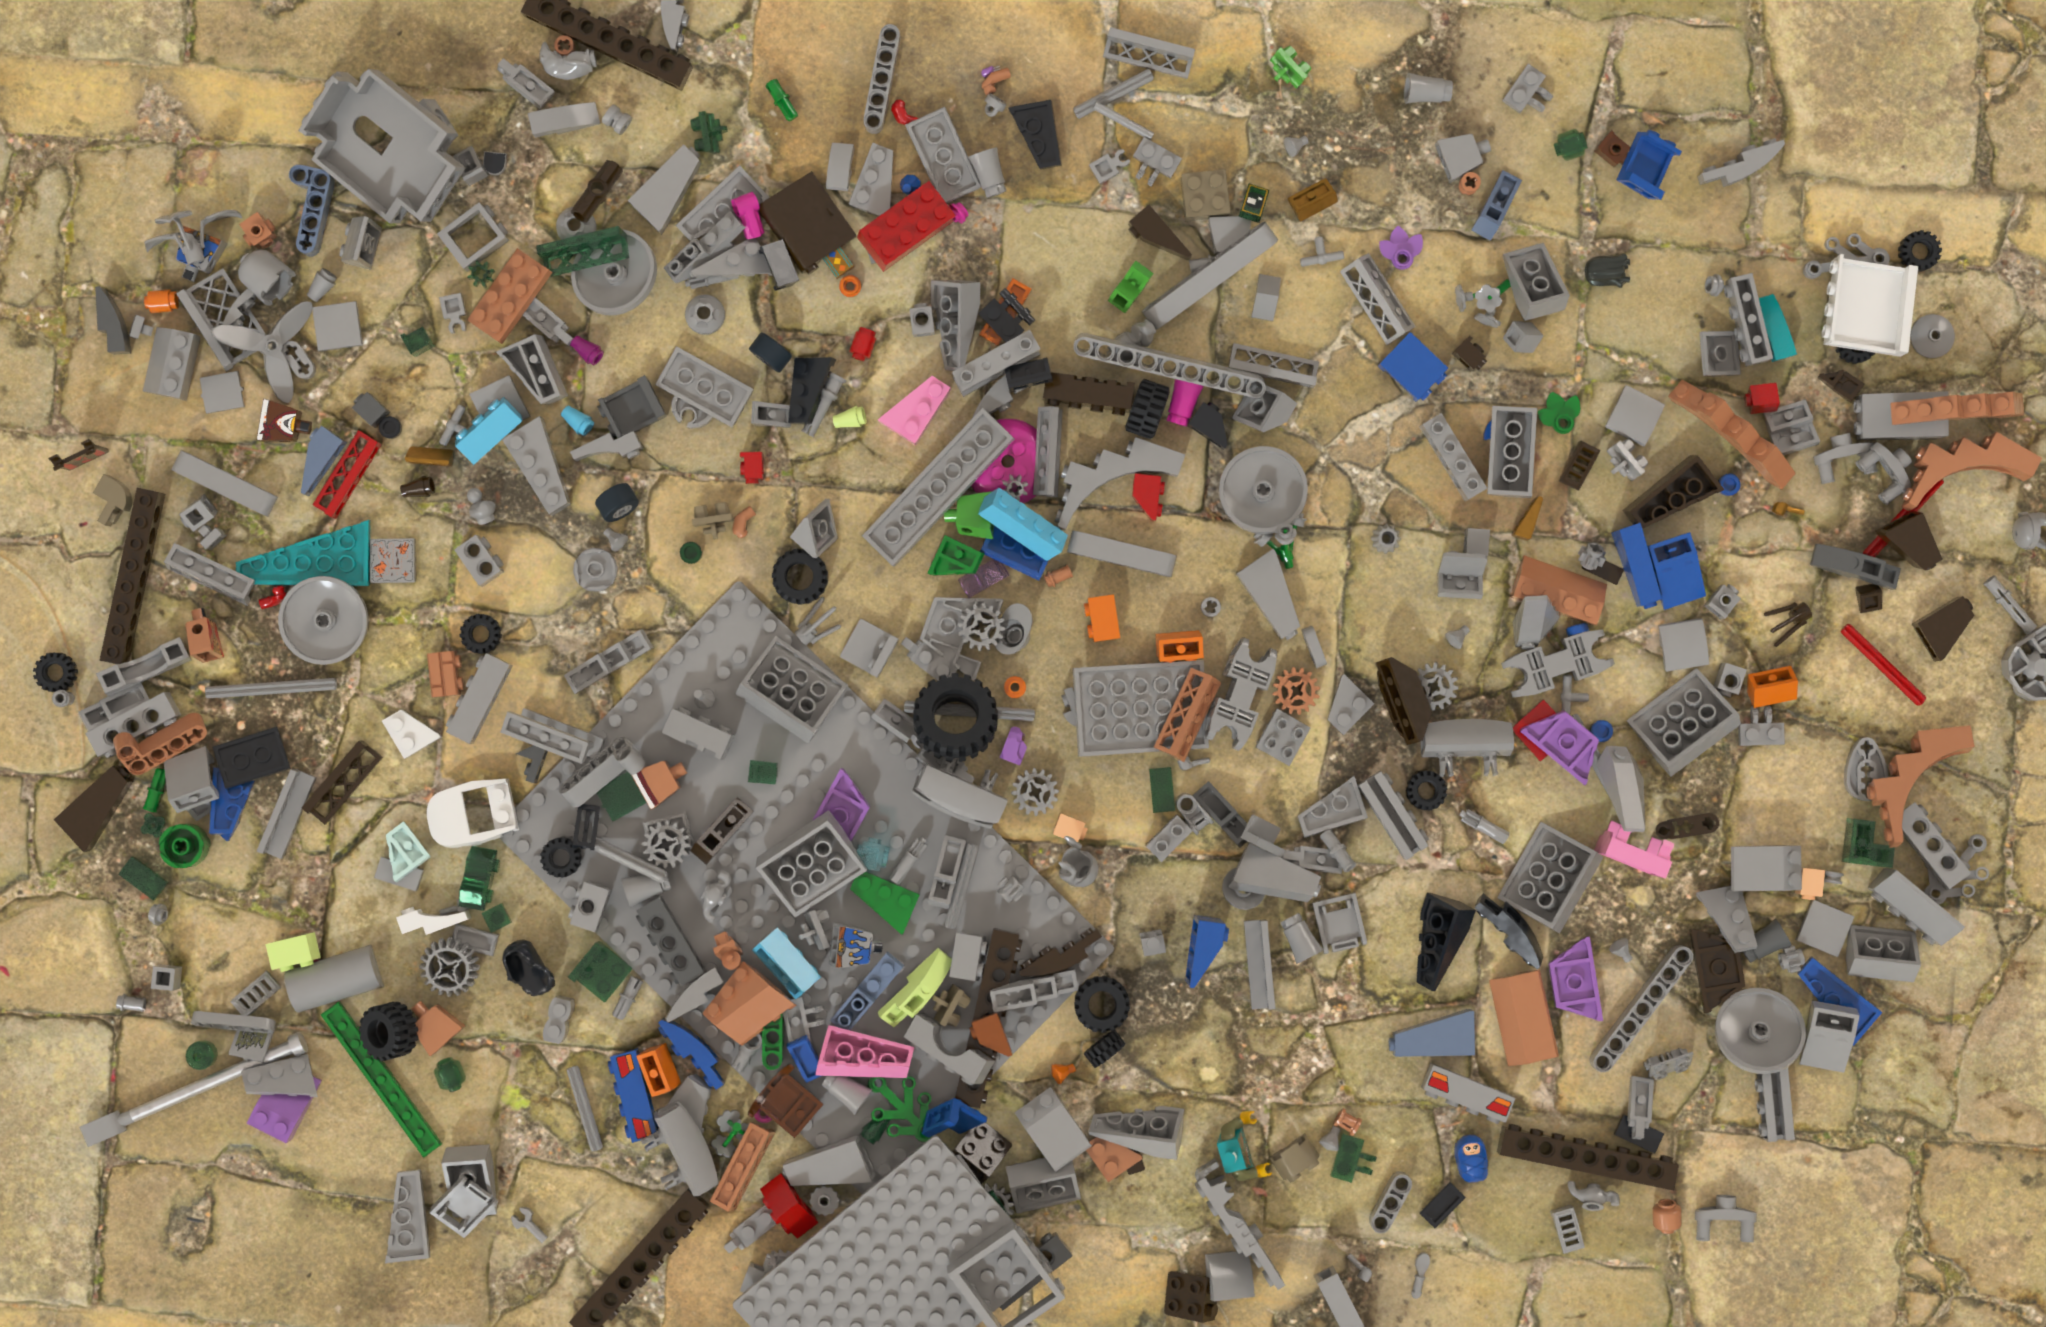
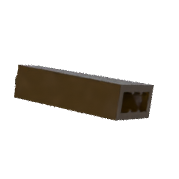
(93, 809)

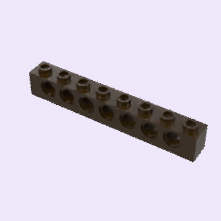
(675, 77)
(132, 576)
(999, 939)
(1663, 1178)
(696, 1206)

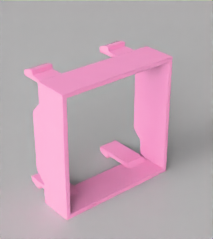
(1614, 845)

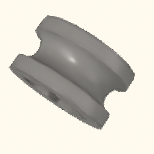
(1217, 609)
(1833, 877)

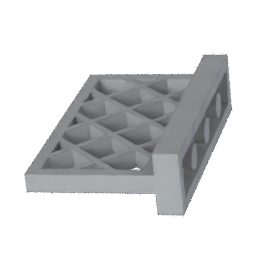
(204, 323)

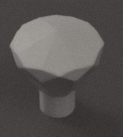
(1294, 145)
(616, 540)
(1457, 637)
(704, 698)
(1621, 948)
(1330, 1141)

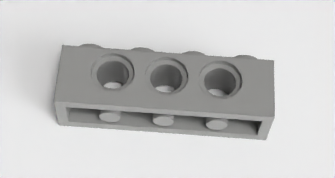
(1453, 457)
(167, 713)
(1932, 859)

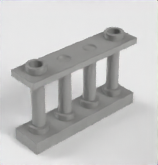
(993, 364)
(552, 735)

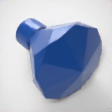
(909, 184)

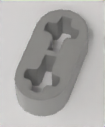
(302, 357)
(1314, 647)

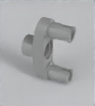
(1842, 447)
(1894, 465)
(1725, 1210)

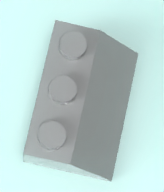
(171, 363)
(1882, 953)
(1039, 1186)

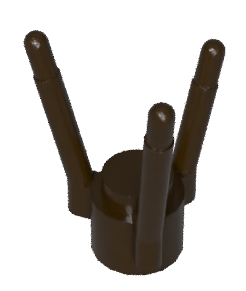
(1798, 615)

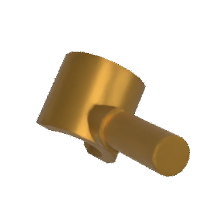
(1781, 507)

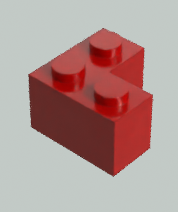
(787, 1207)

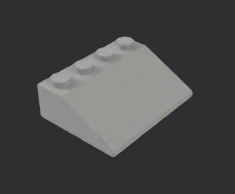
(791, 689)
(1684, 722)
(810, 864)
(1550, 877)

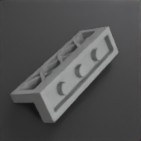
(1152, 45)
(1372, 278)
(1274, 373)
(1047, 451)
(209, 573)
(286, 813)
(1259, 964)

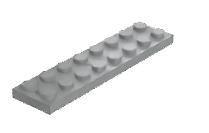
(938, 487)

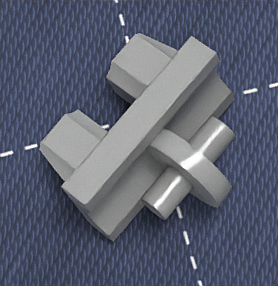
(1624, 460)
(814, 921)

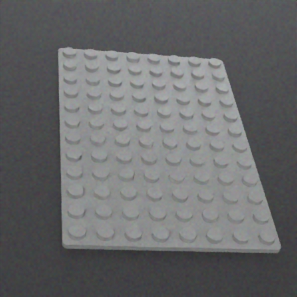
(891, 1253)

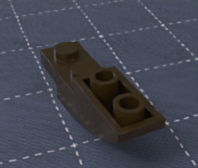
(1053, 961)

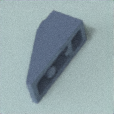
(1496, 205)
(321, 454)

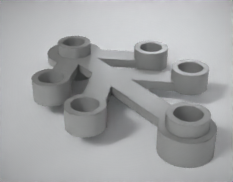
(1870, 255)
(1947, 863)

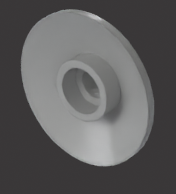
(1922, 338)
(1237, 899)

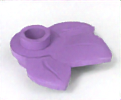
(1401, 245)

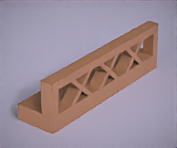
(1193, 719)
(742, 1167)

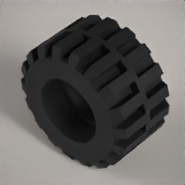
(1147, 409)
(792, 595)
(1107, 1023)
(388, 1031)

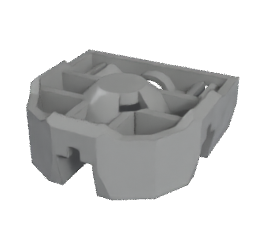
(2031, 665)

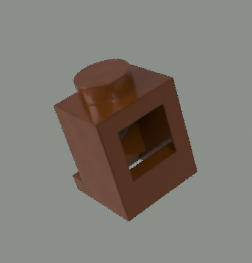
(1605, 150)

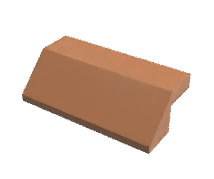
(1523, 1018)

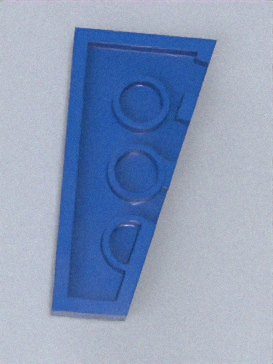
(1832, 990)

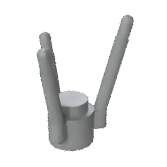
(807, 633)

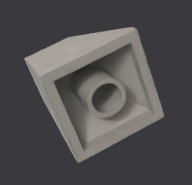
(1266, 411)

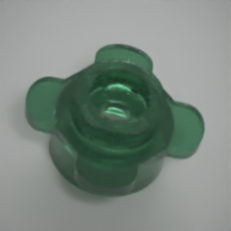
(159, 825)

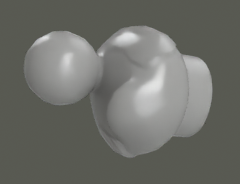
(480, 510)

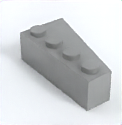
(537, 461)

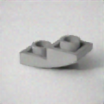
(839, 166)
(243, 302)

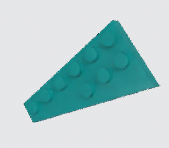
(333, 554)

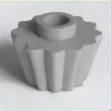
(1391, 532)
(827, 1193)

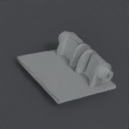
(1282, 737)
(1679, 1062)

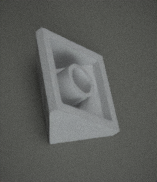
(816, 530)

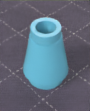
(579, 421)

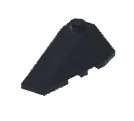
(1442, 934)

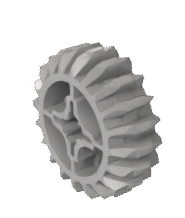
(453, 974)

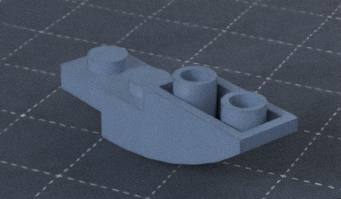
(867, 992)

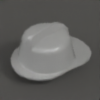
(1018, 626)

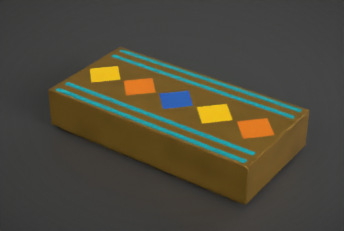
(838, 263)

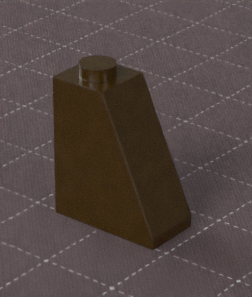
(1912, 540)
(1944, 626)

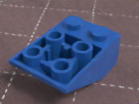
(1677, 570)

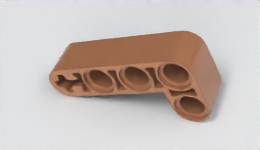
(160, 746)

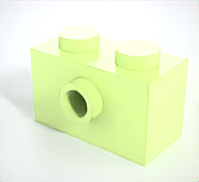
(292, 951)

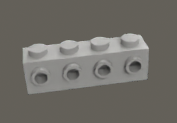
(1748, 319)

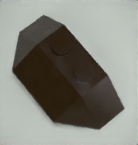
(1404, 699)

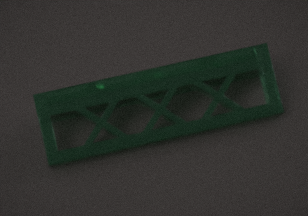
(584, 243)

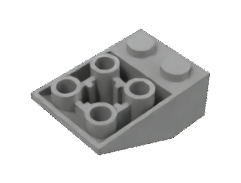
(1829, 1036)

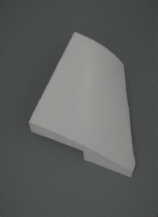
(694, 1096)

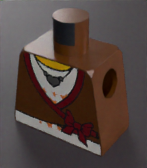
(281, 423)

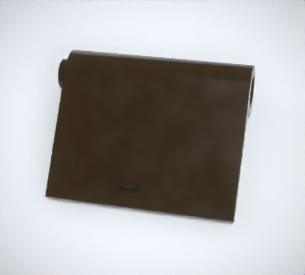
(806, 222)

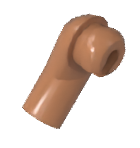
(993, 78)

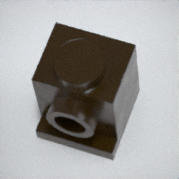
(1470, 354)

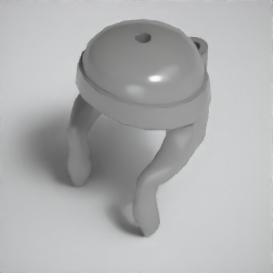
(2027, 530)
(1077, 866)

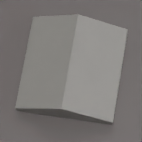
(1719, 353)

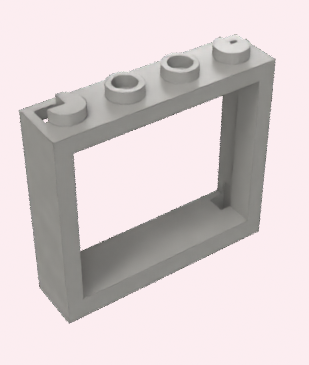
(987, 1246)

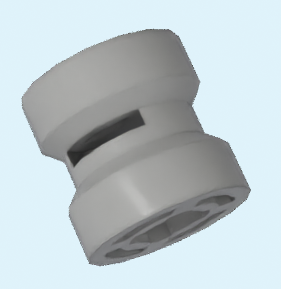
(617, 119)

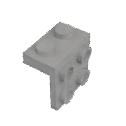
(1461, 575)

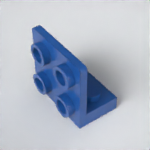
(952, 1115)

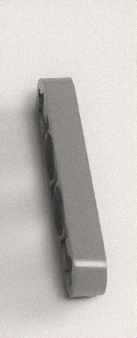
(233, 1022)

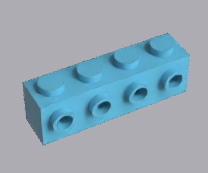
(1022, 524)

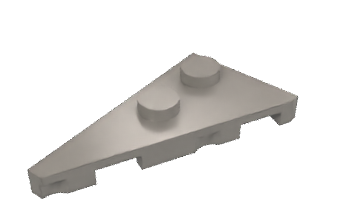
(737, 261)

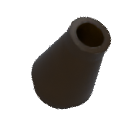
(419, 487)

